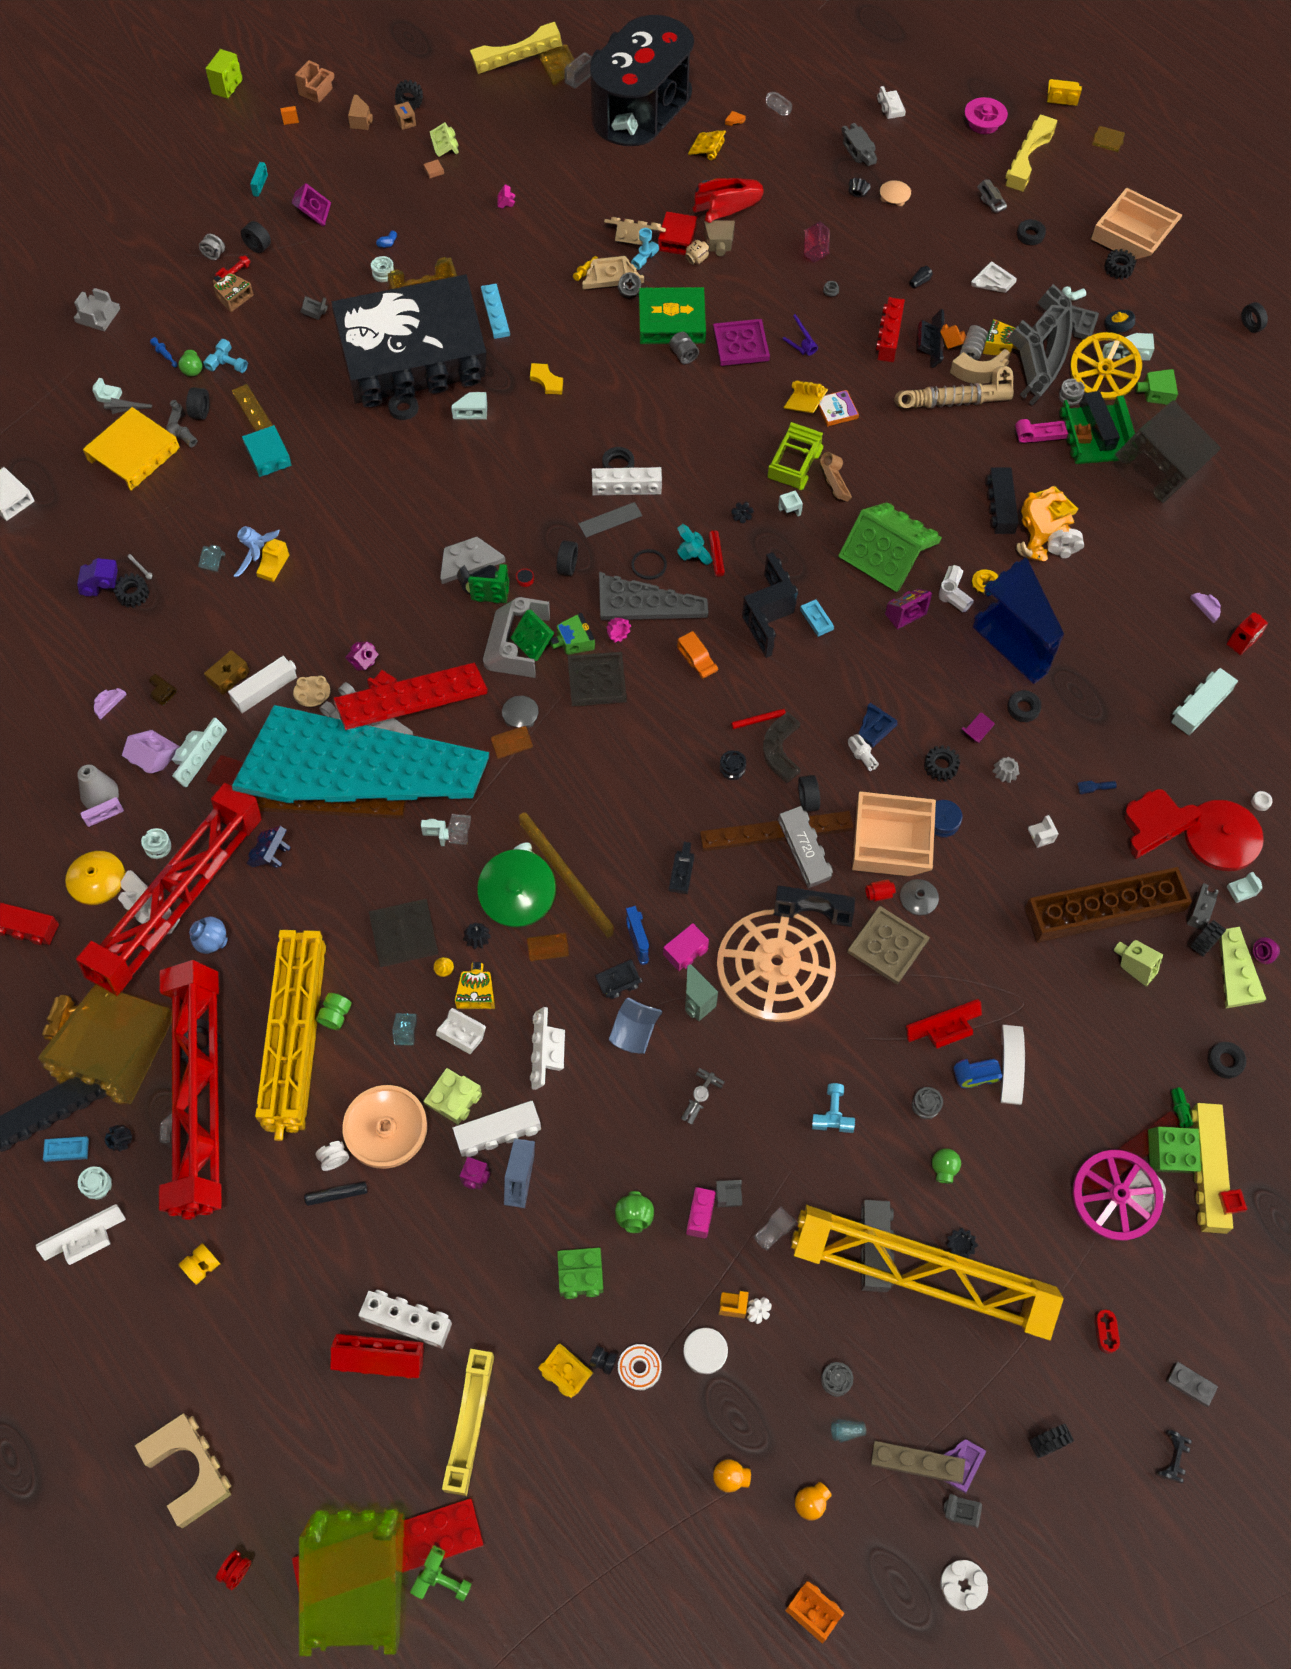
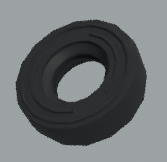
(1031, 224)
(1261, 316)
(406, 414)
(1029, 697)
(1219, 1069)

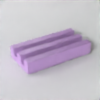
(102, 812)

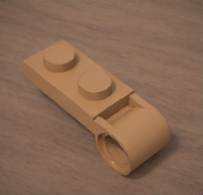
(832, 464)

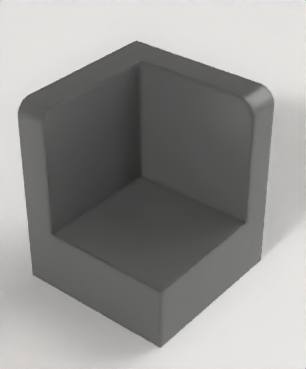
(728, 1193)

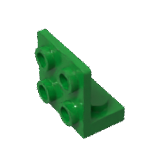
(490, 589)

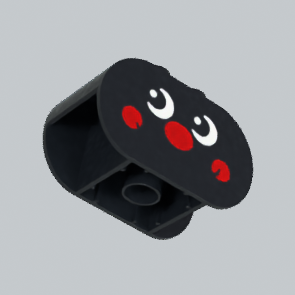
(641, 74)

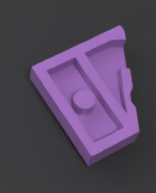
(973, 1456)

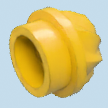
(443, 967)

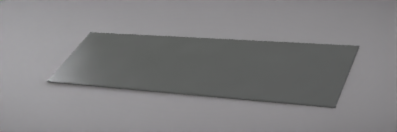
(610, 519)

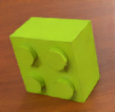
(224, 73)

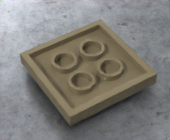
(888, 945)

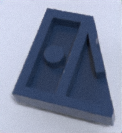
(876, 725)

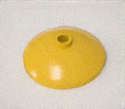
(101, 884)

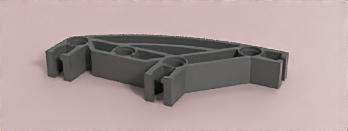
(1056, 322)

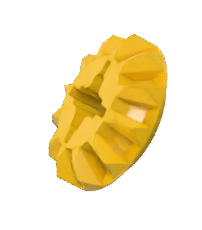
(983, 576)

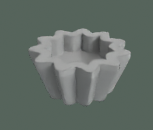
(1006, 769)

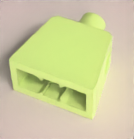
(1139, 960)

